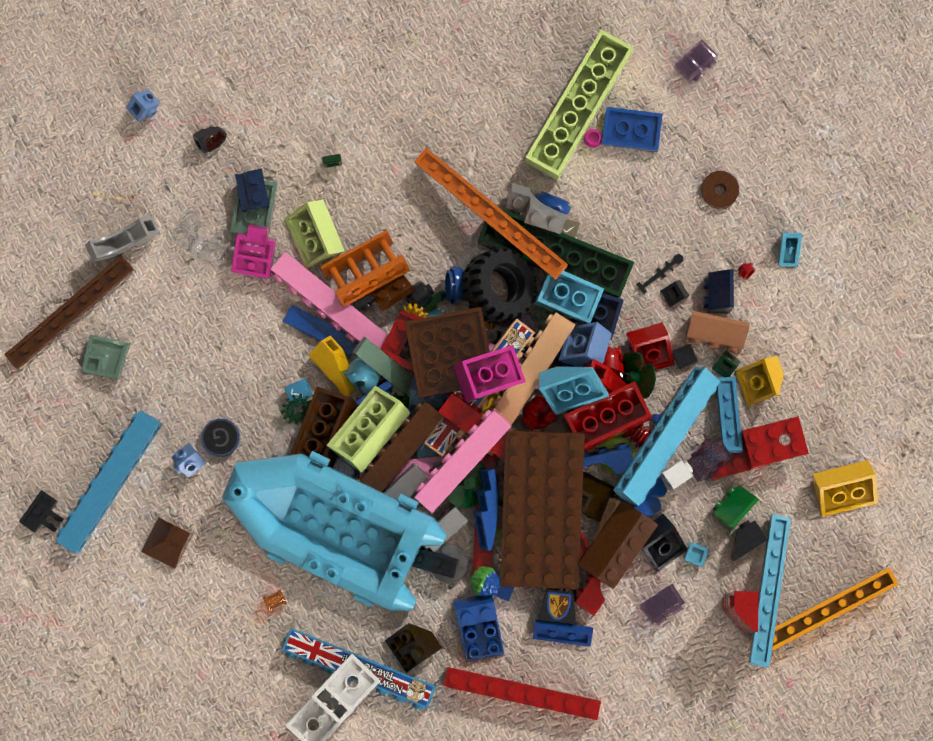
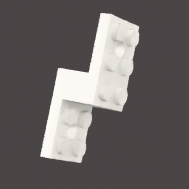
(334, 701)

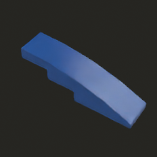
(486, 517)

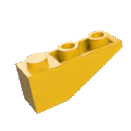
(333, 362)

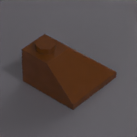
(167, 543)

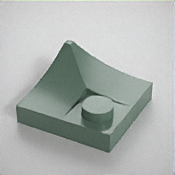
(105, 357)

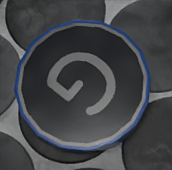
(220, 437)

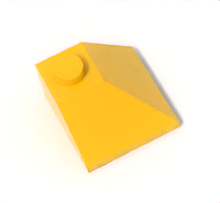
(760, 380)

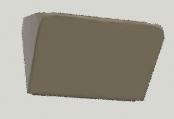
(570, 228)

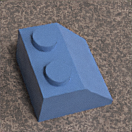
(585, 343)

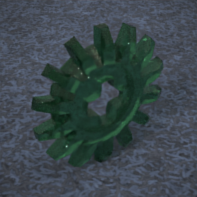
(299, 416)

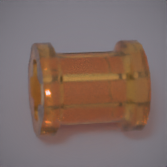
(274, 600)

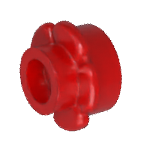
(746, 270)

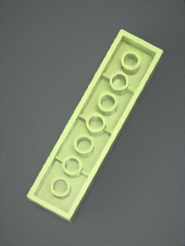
(579, 105)

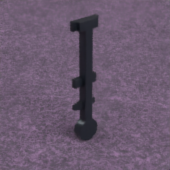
(678, 259)

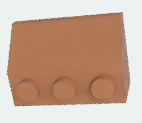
(717, 331)

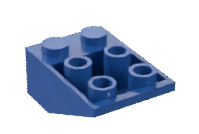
(479, 627)

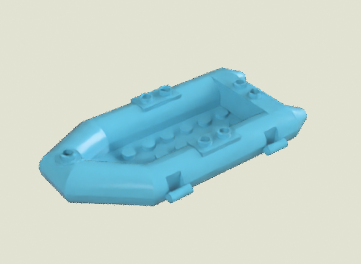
(332, 525)

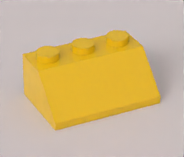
(845, 488)

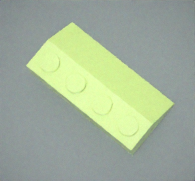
(368, 428)

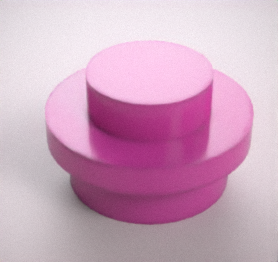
(593, 138)

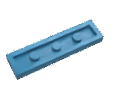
(729, 414)

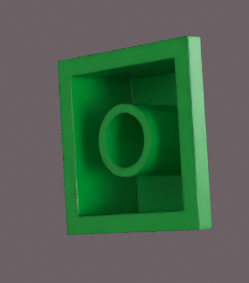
(734, 507)

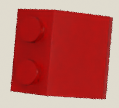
(652, 344)

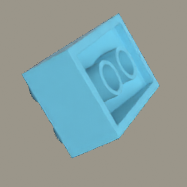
(569, 296)
(570, 387)

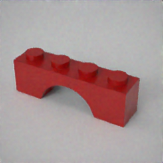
(591, 597)

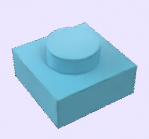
(696, 554)

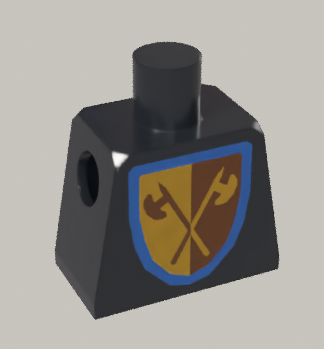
(558, 606)

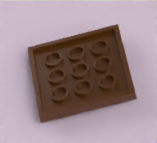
(440, 344)

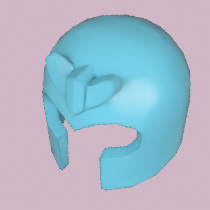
(360, 371)

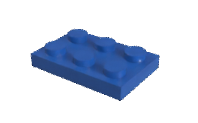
(632, 129)

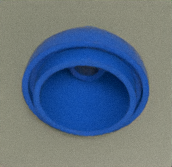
(554, 202)
(453, 284)

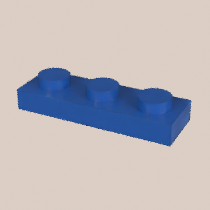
(562, 633)

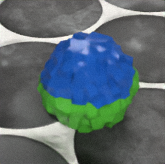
(485, 581)

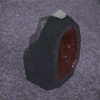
(209, 138)

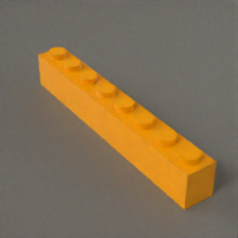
(833, 607)

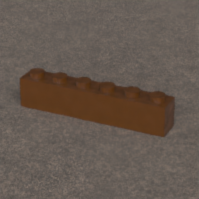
(401, 447)

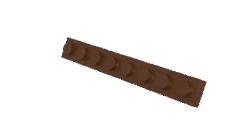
(69, 312)

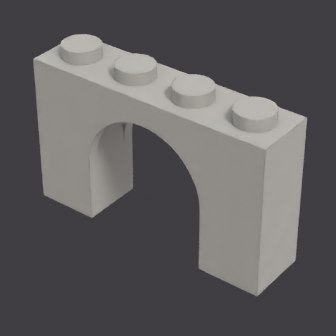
(406, 484)

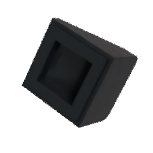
(674, 293)

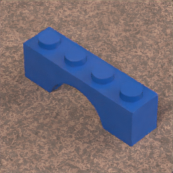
(616, 458)

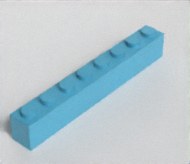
(666, 436)

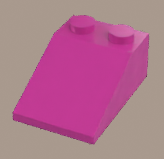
(489, 373)

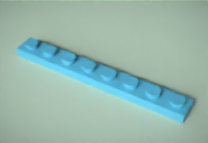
(770, 590)

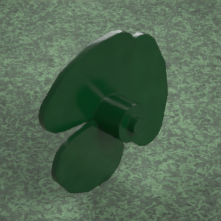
(644, 378)
(463, 495)

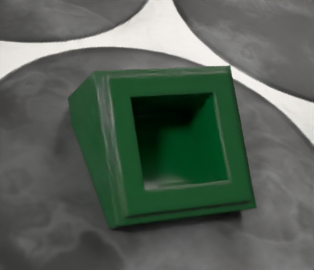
(726, 364)

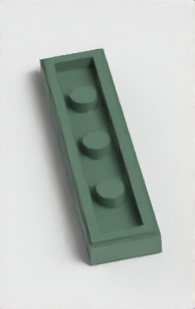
(383, 365)

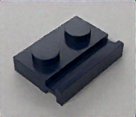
(252, 190)

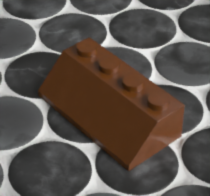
(322, 421)
(617, 544)

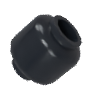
(421, 296)

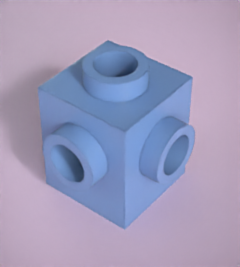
(143, 105)
(187, 460)

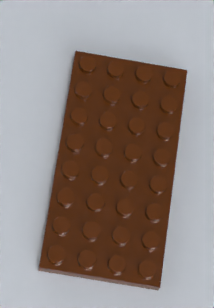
(542, 509)

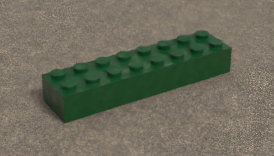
(582, 258)

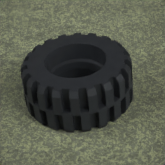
(518, 280)

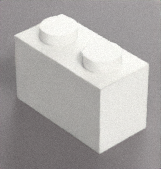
(676, 475)

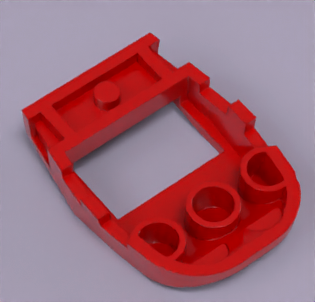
(397, 339)

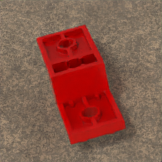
(763, 447)

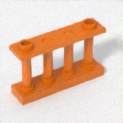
(371, 281)

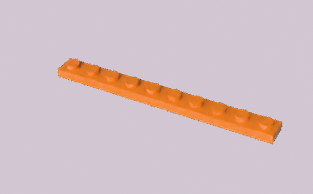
(491, 214)

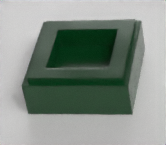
(332, 160)

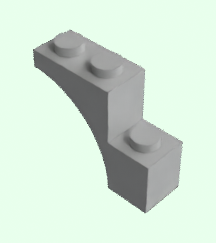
(535, 212)
(119, 242)

